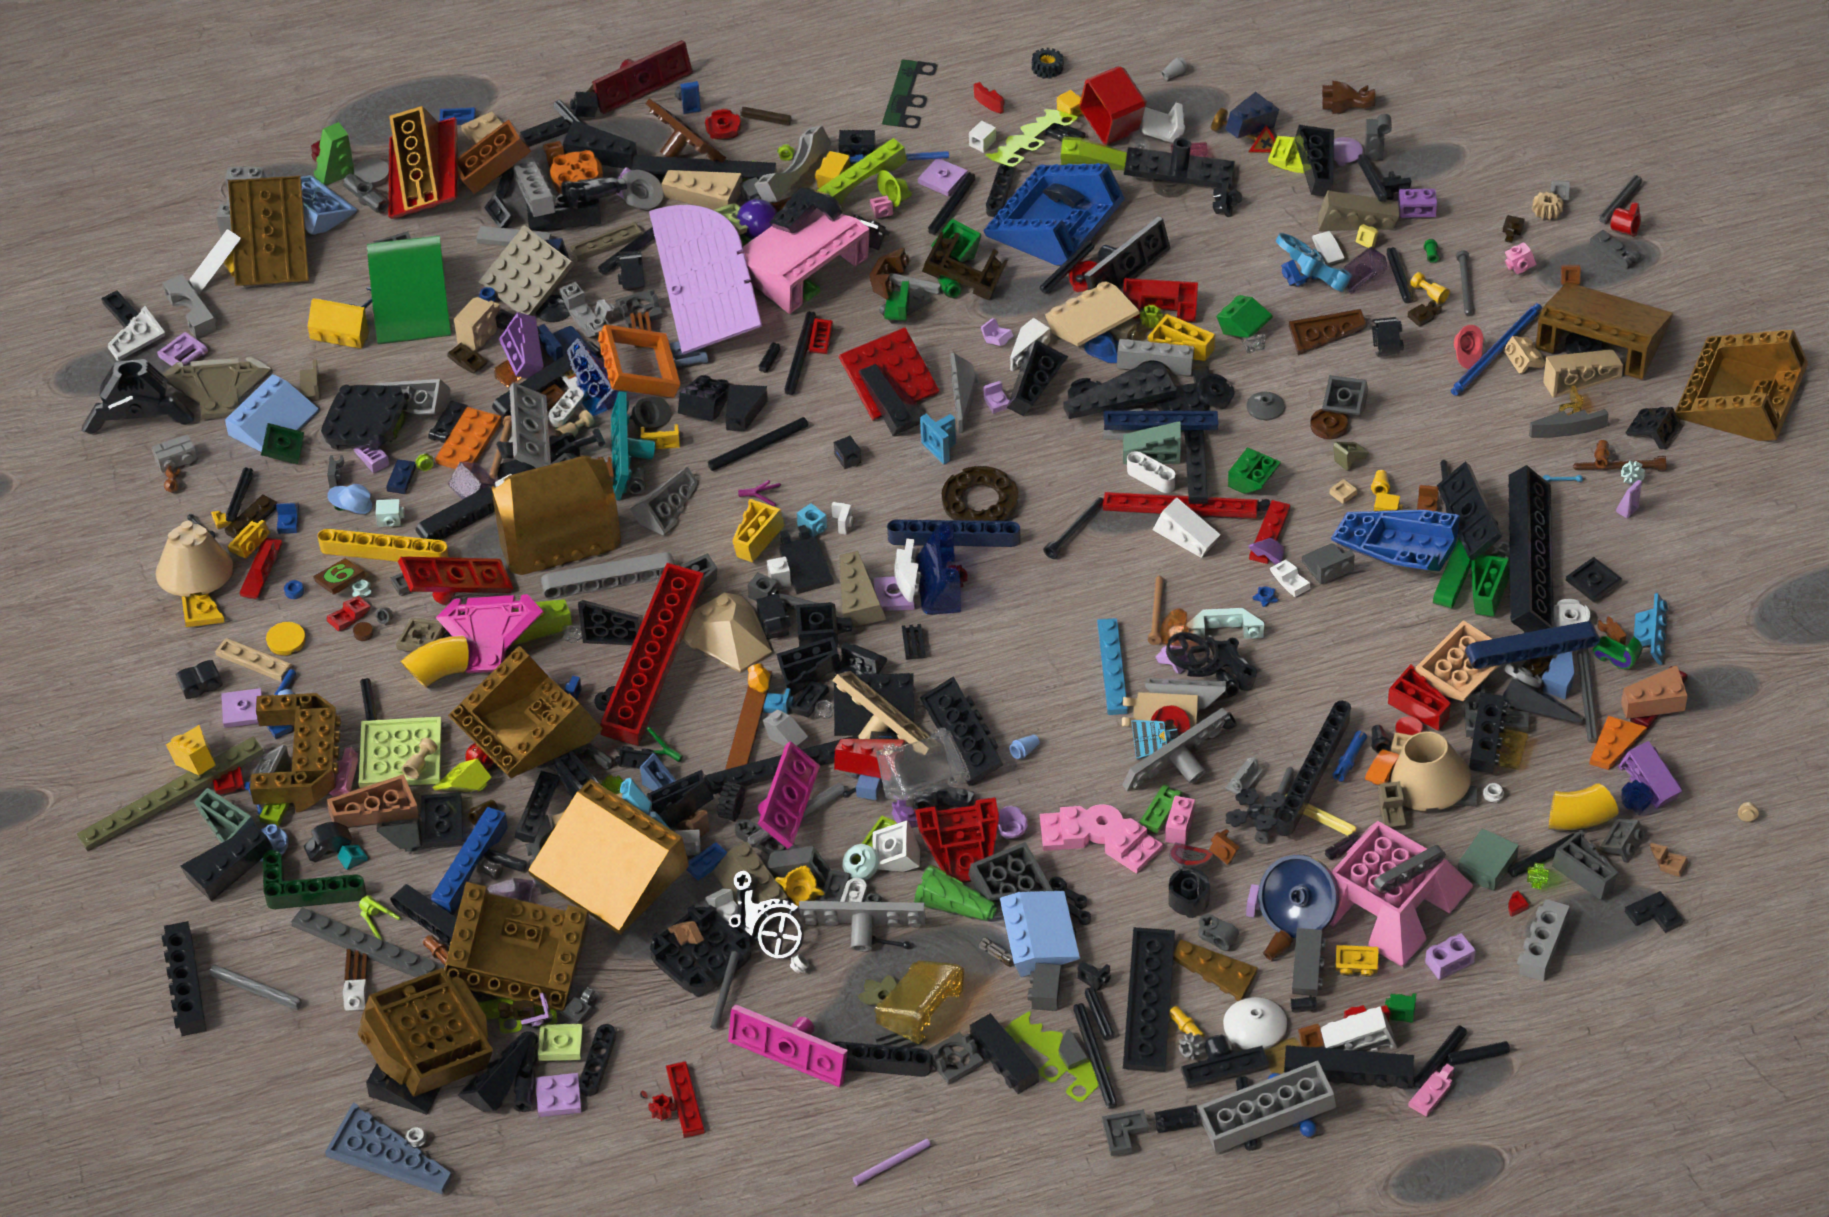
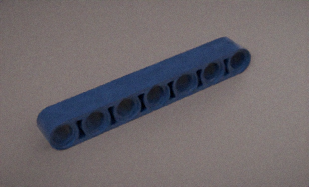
(965, 532)
(1532, 645)

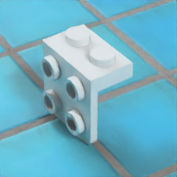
(1164, 125)

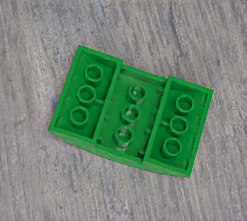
(408, 289)

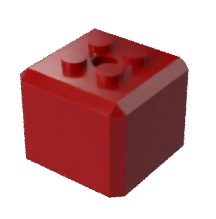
(1112, 104)

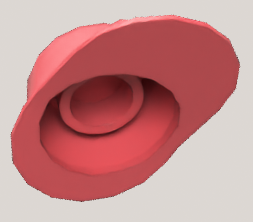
(1468, 345)

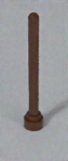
(1657, 463)

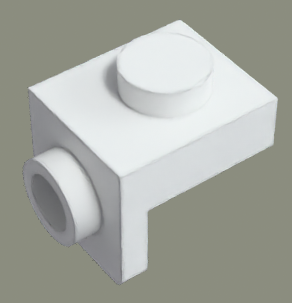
(844, 515)

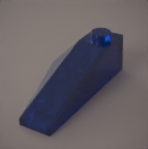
(591, 378)

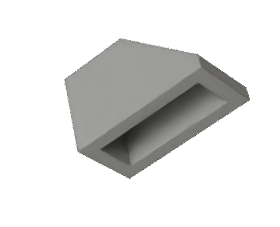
(783, 729)

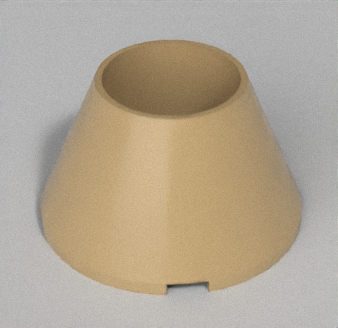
(1430, 772)

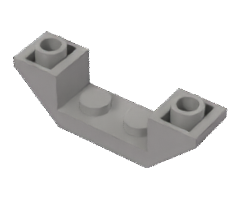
(579, 310)

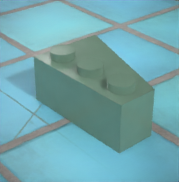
(1158, 443)

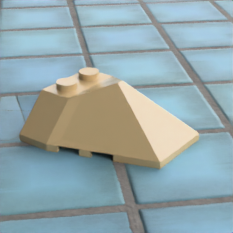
(728, 632)

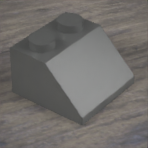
(1345, 395)

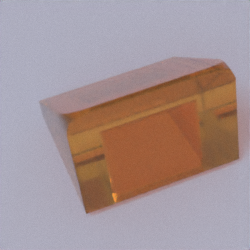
(505, 373)

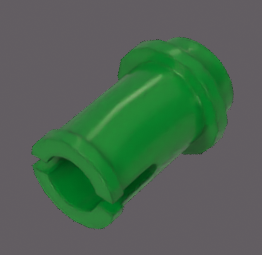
(1431, 249)

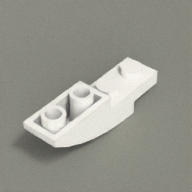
(906, 571)

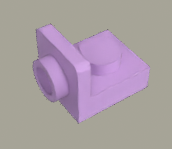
(995, 397)
(1252, 903)

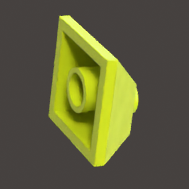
(464, 778)

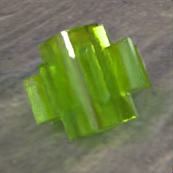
(612, 783)
(1537, 875)

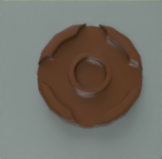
(1328, 424)

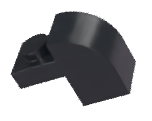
(327, 837)

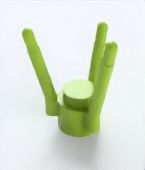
(371, 907)

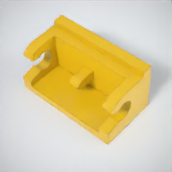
(663, 440)

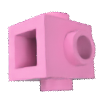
(1519, 258)

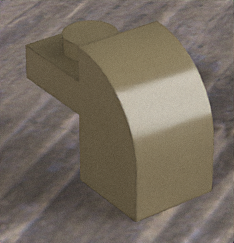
(1390, 805)

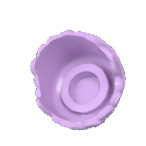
(1011, 822)

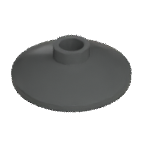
(1265, 406)

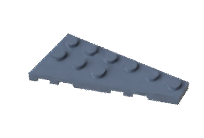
(379, 1149)

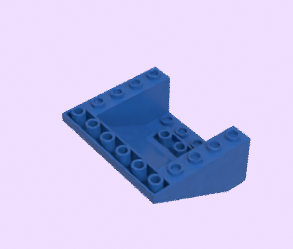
(1051, 228)

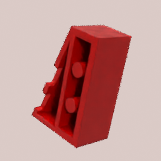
(1418, 699)
(860, 755)

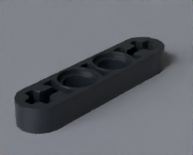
(999, 189)
(595, 1059)

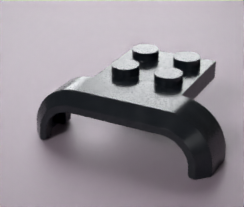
(800, 207)

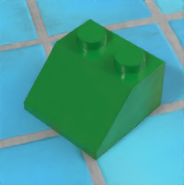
(1243, 317)

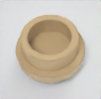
(1748, 812)

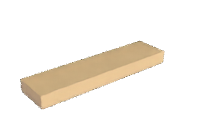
(253, 659)

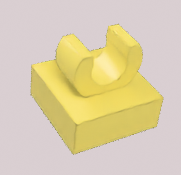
(1367, 236)

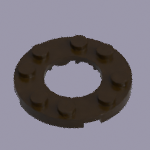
(984, 476)

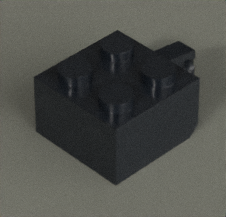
(820, 622)

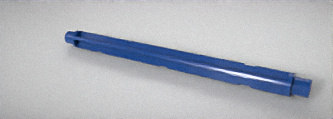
(1495, 350)

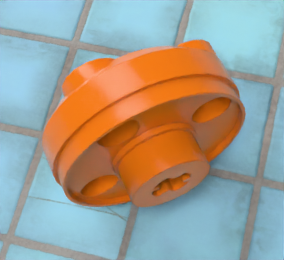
(574, 167)

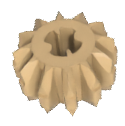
(1547, 205)

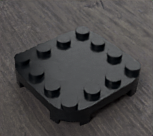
(363, 415)
(701, 965)

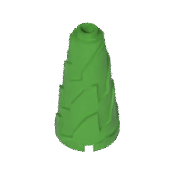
(950, 895)

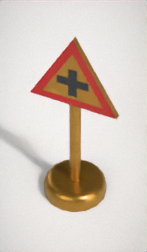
(1262, 144)

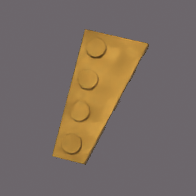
(1227, 973)

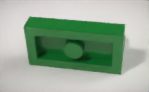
(897, 304)

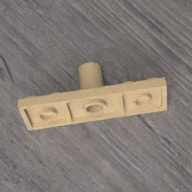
(884, 713)

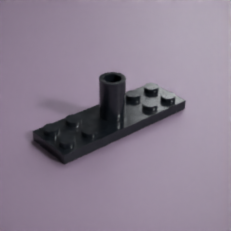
(1178, 166)
(1130, 257)
(1465, 498)

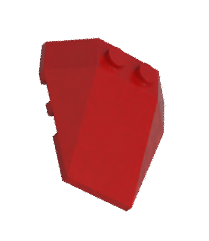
(960, 835)

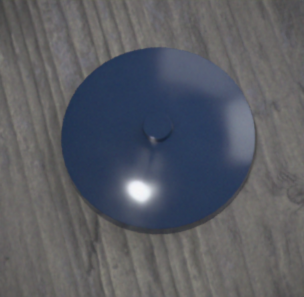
(1298, 894)

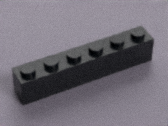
(1355, 1066)

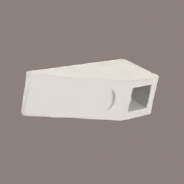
(1028, 334)

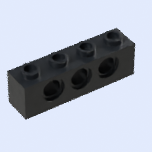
(1482, 759)

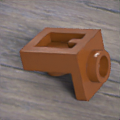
(552, 150)
(1427, 498)

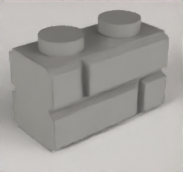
(174, 453)

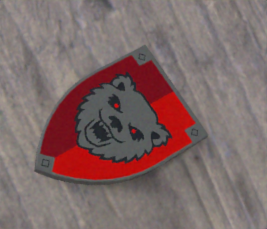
(1189, 856)

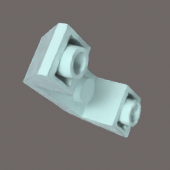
(1222, 618)

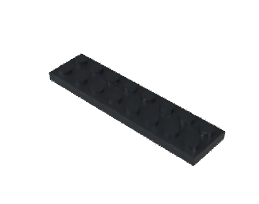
(1149, 999)

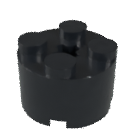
(1387, 336)
(1189, 892)

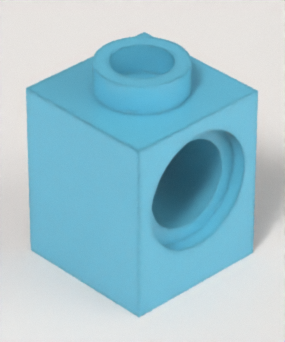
(813, 519)

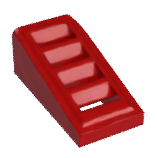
(824, 325)

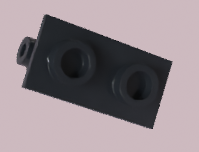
(628, 755)
(1177, 1118)

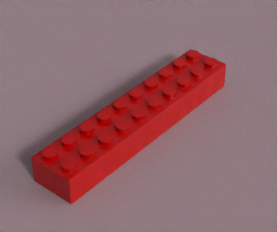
(652, 654)

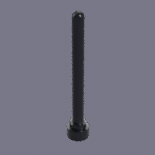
(1053, 548)

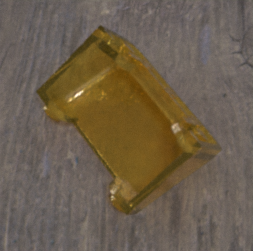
(918, 997)

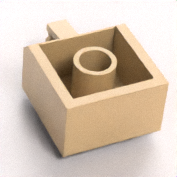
(476, 323)

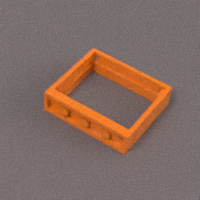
(665, 386)

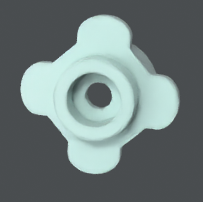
(361, 588)

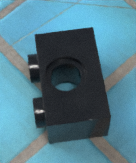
(856, 142)

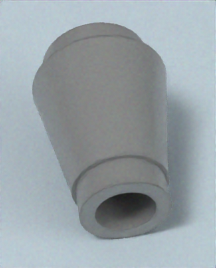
(1175, 68)

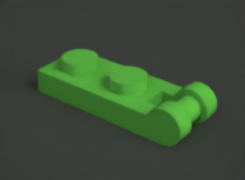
(1159, 809)

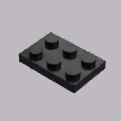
(441, 820)

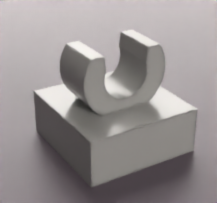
(1560, 187)
(606, 310)

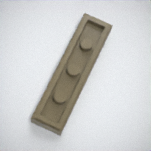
(606, 241)

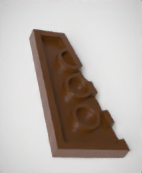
(1323, 329)

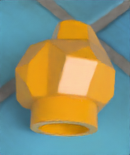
(758, 678)

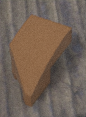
(1668, 862)
(686, 932)

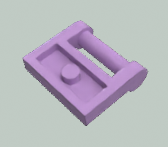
(180, 347)

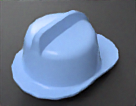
(351, 498)

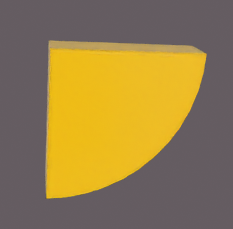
(220, 519)

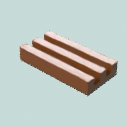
(639, 317)

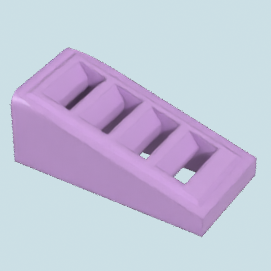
(374, 463)
(1630, 501)

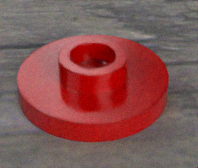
(1408, 725)

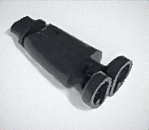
(591, 189)

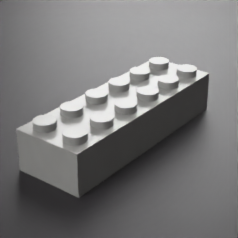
(1267, 1106)

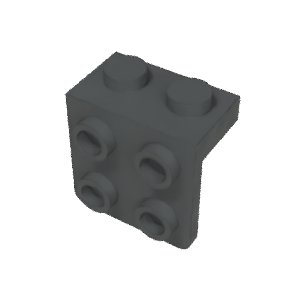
(1329, 563)

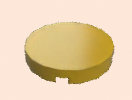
(285, 638)

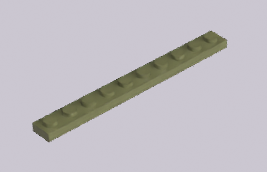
(168, 795)

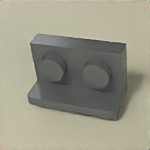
(1623, 838)

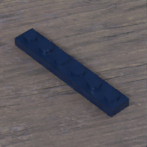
(1148, 419)

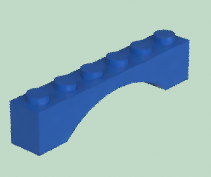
(484, 835)

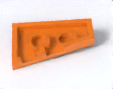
(1614, 741)

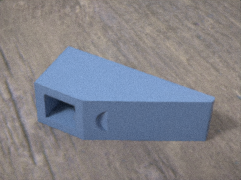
(1560, 677)

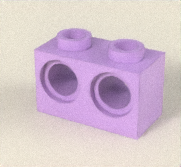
(1454, 955)

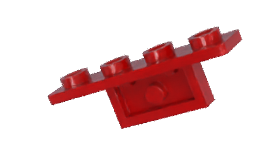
(260, 568)

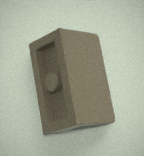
(310, 382)

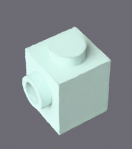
(389, 513)

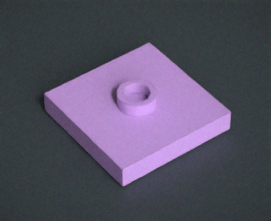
(942, 176)
(240, 707)

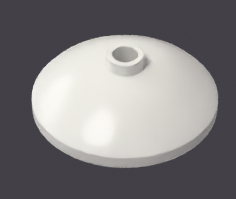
(1254, 1031)

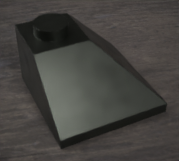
(402, 833)

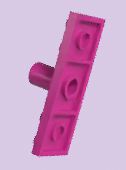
(788, 795)
(788, 1044)

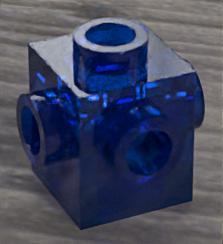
(1636, 796)

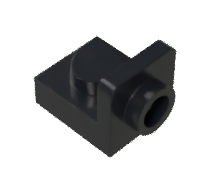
(1093, 977)

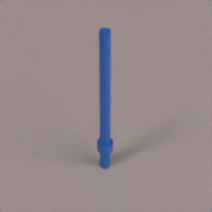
(911, 156)

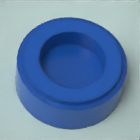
(294, 589)

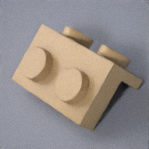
(1523, 354)

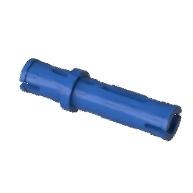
(1346, 761)

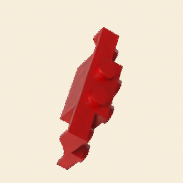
(1163, 295)

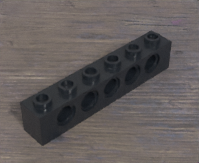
(184, 978)

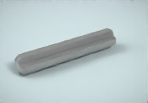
(915, 283)

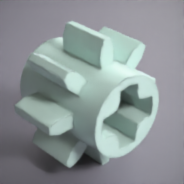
(1632, 472)

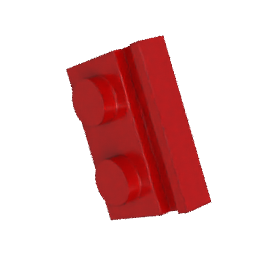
(229, 782)

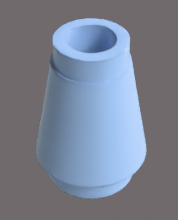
(1022, 747)

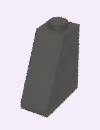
(785, 861)

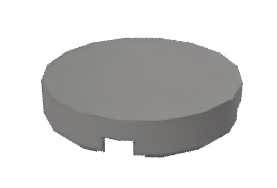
(373, 171)
(1523, 675)

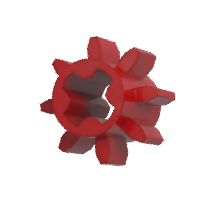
(662, 1107)

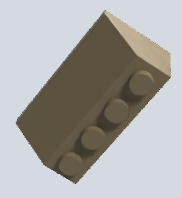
(745, 859)

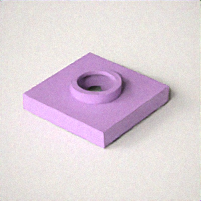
(889, 601)

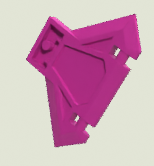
(489, 626)

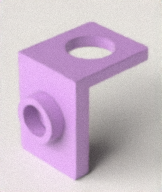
(538, 1020)

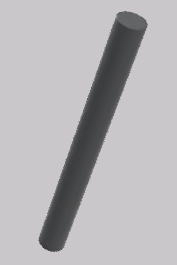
(724, 990)

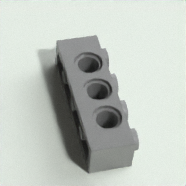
(1543, 939)

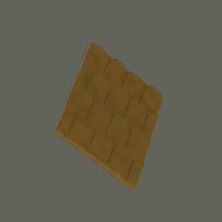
(271, 230)

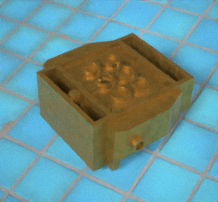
(400, 1036)

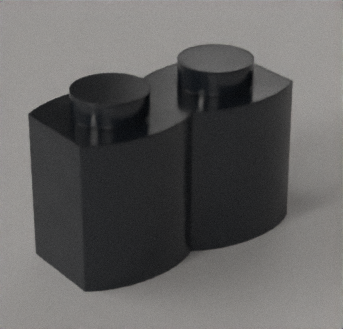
(199, 679)

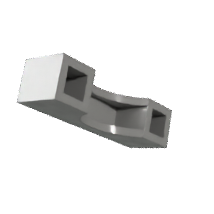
(181, 293)
(1176, 357)

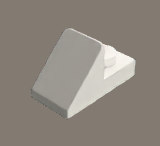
(724, 903)

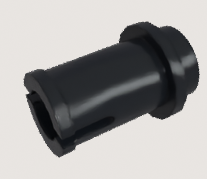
(1301, 1004)

